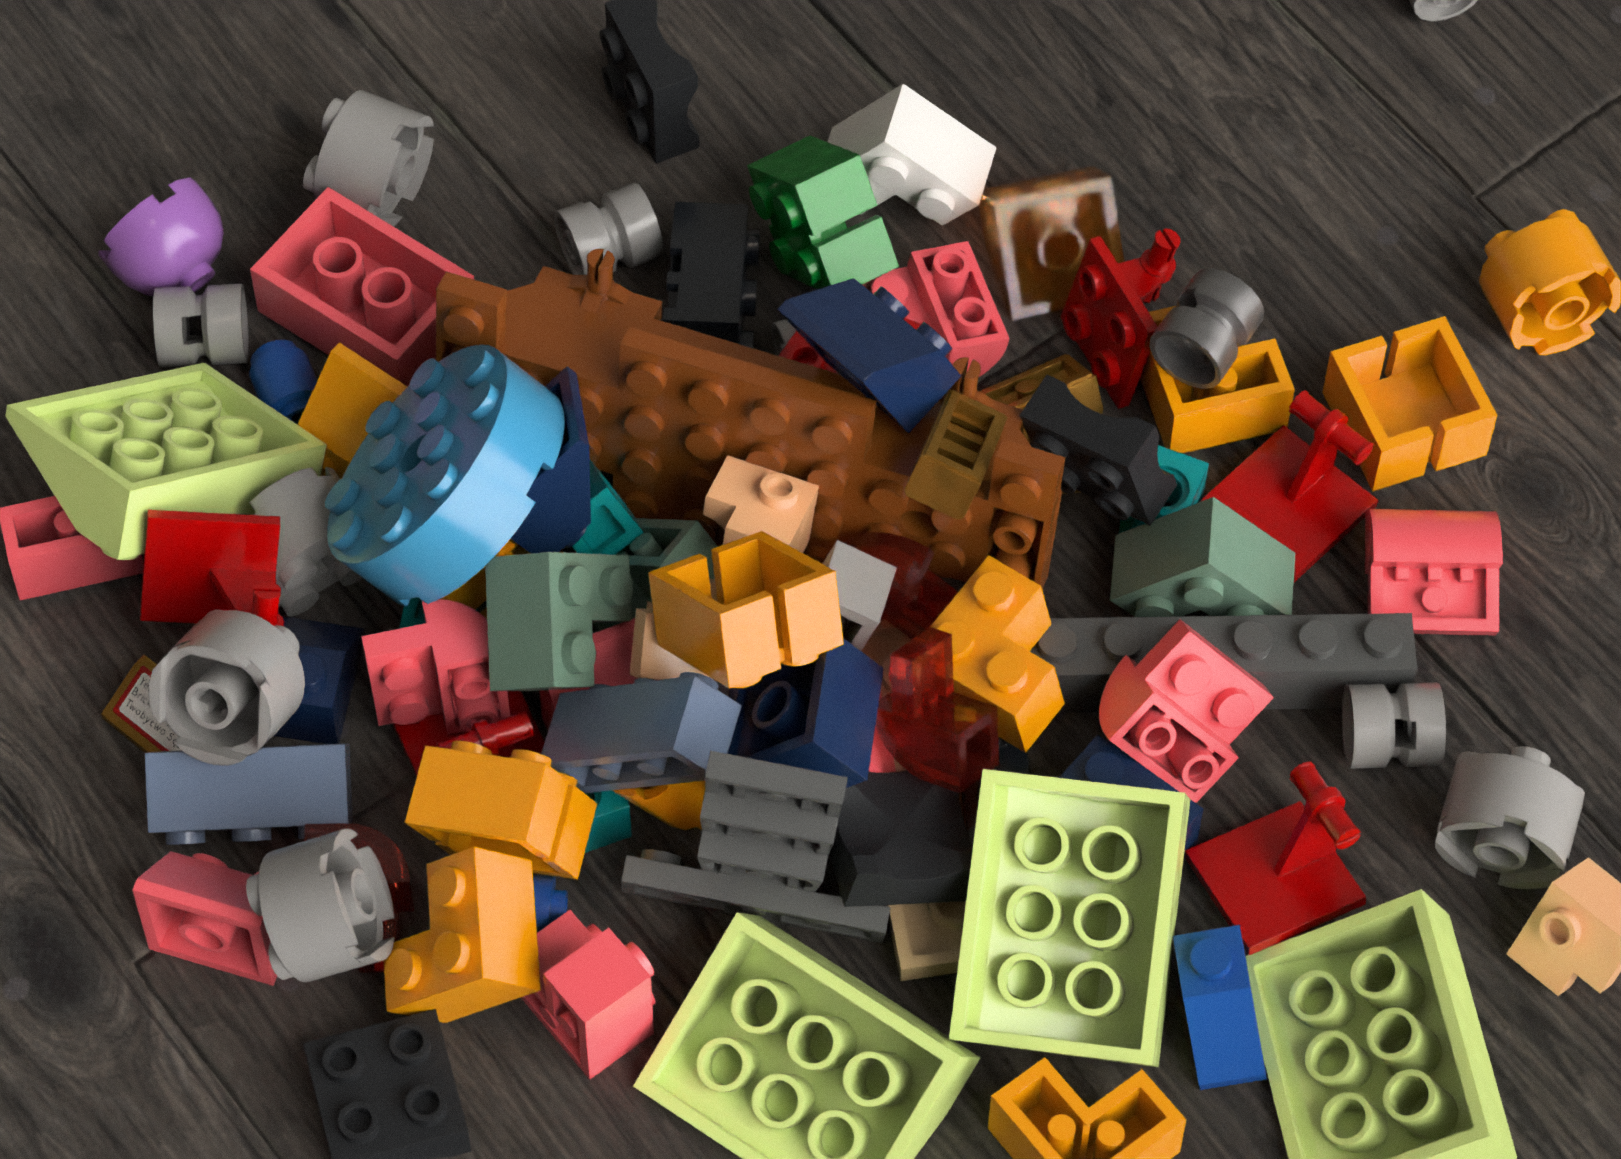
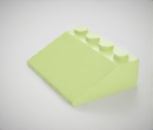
(158, 444)
(1070, 917)
(1377, 1040)
(801, 1057)

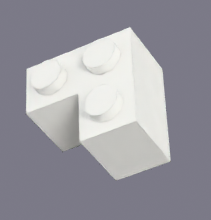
(917, 154)

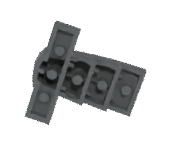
(761, 851)

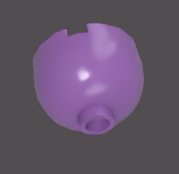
(166, 241)

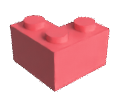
(51, 555)
(592, 992)

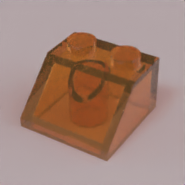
(1040, 234)

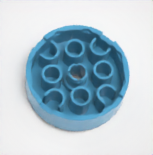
(444, 474)

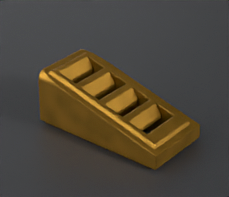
(955, 458)

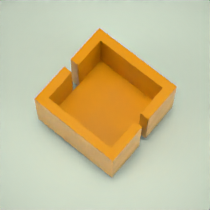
(1422, 409)
(768, 612)
(502, 806)

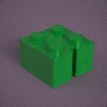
(808, 197)

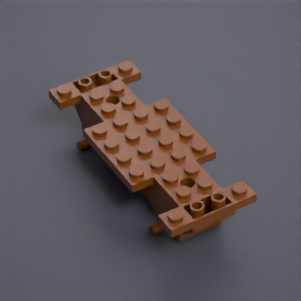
(676, 402)

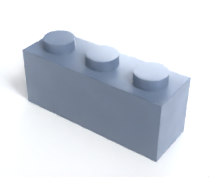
(640, 732)
(263, 791)

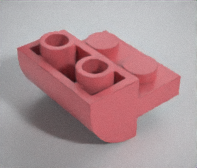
(952, 297)
(1436, 568)
(435, 670)
(1181, 709)

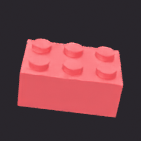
(354, 283)

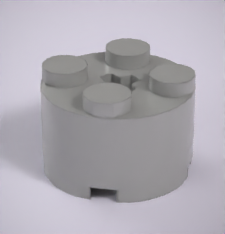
(371, 153)
(303, 549)
(228, 686)
(1509, 817)
(322, 907)

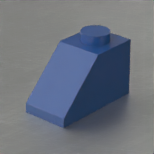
(1219, 1007)

